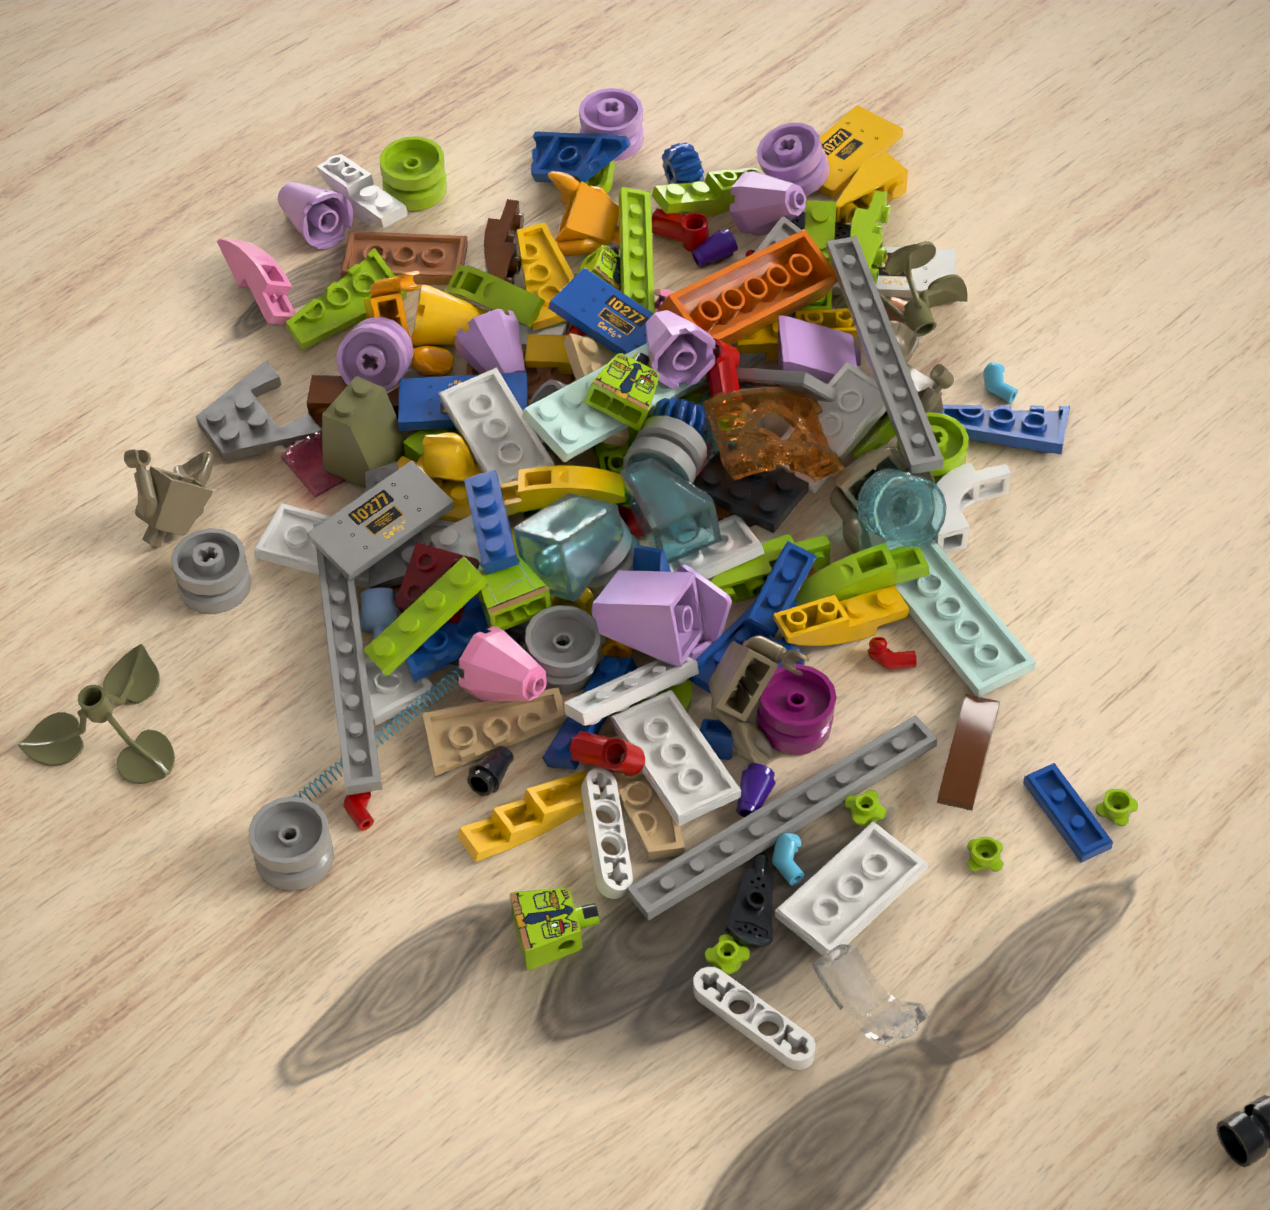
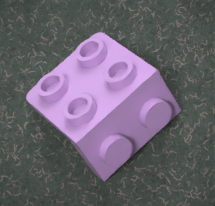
(714, 610)

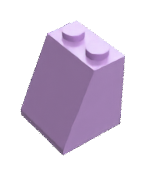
(814, 349)
(651, 613)

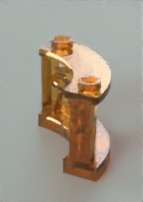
(805, 449)

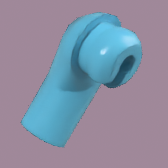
(995, 382)
(783, 856)

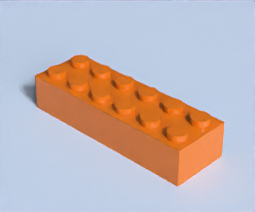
(756, 289)

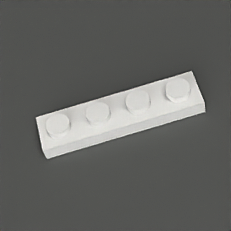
(627, 690)

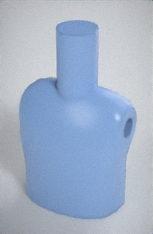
(377, 610)

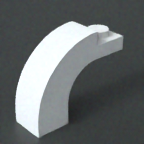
(961, 489)

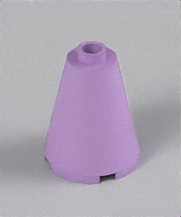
(316, 213)

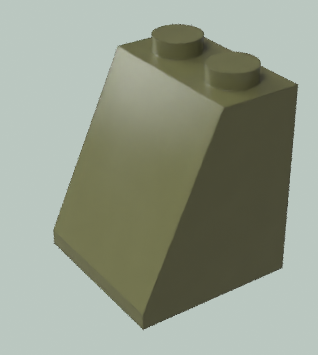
(360, 432)

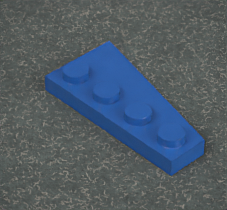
(1014, 428)
(447, 642)

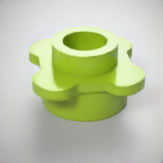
(1117, 798)
(865, 816)
(987, 846)
(731, 963)

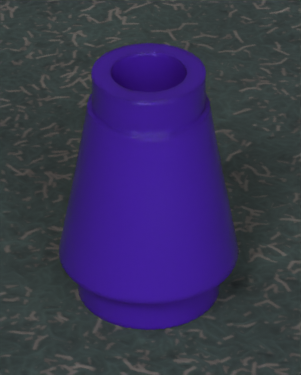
(715, 248)
(755, 787)

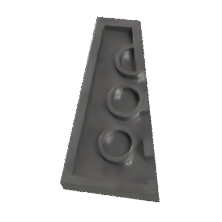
(391, 568)

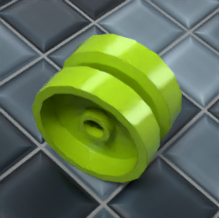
(414, 172)
(951, 440)

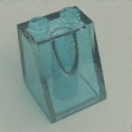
(670, 510)
(569, 542)

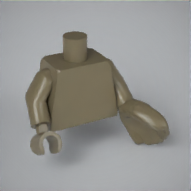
(927, 388)
(849, 484)
(168, 498)
(738, 686)

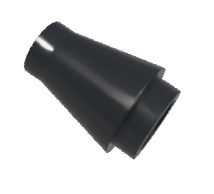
(489, 772)

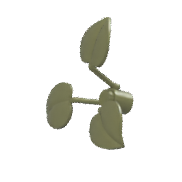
(939, 292)
(133, 679)

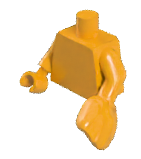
(588, 216)
(387, 302)

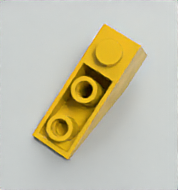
(877, 173)

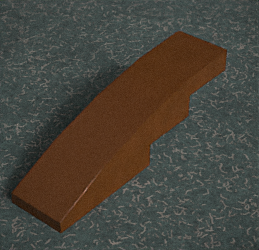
(968, 752)

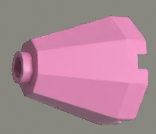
(500, 669)

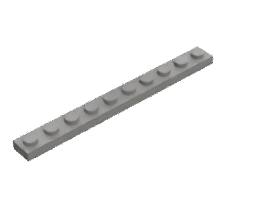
(884, 356)
(349, 680)
(782, 815)

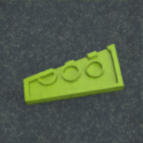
(340, 304)

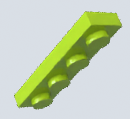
(425, 616)

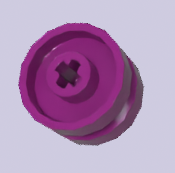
(797, 710)

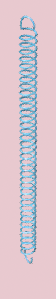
(305, 793)

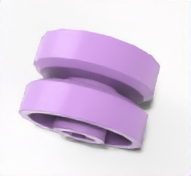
(613, 113)
(794, 155)
(379, 338)

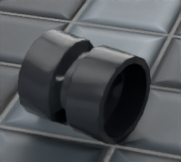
(1247, 1133)

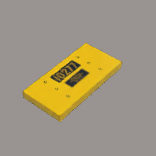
(852, 142)

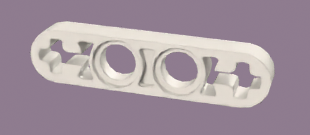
(602, 832)
(756, 1015)

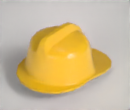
(447, 458)

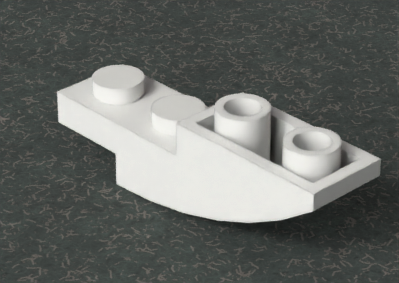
(356, 184)

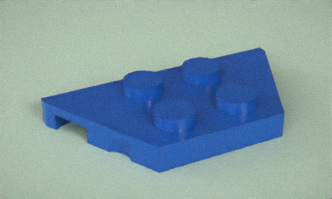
(574, 154)

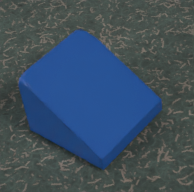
(650, 559)
(718, 738)

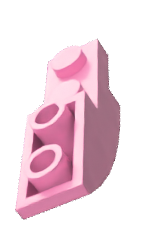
(262, 275)

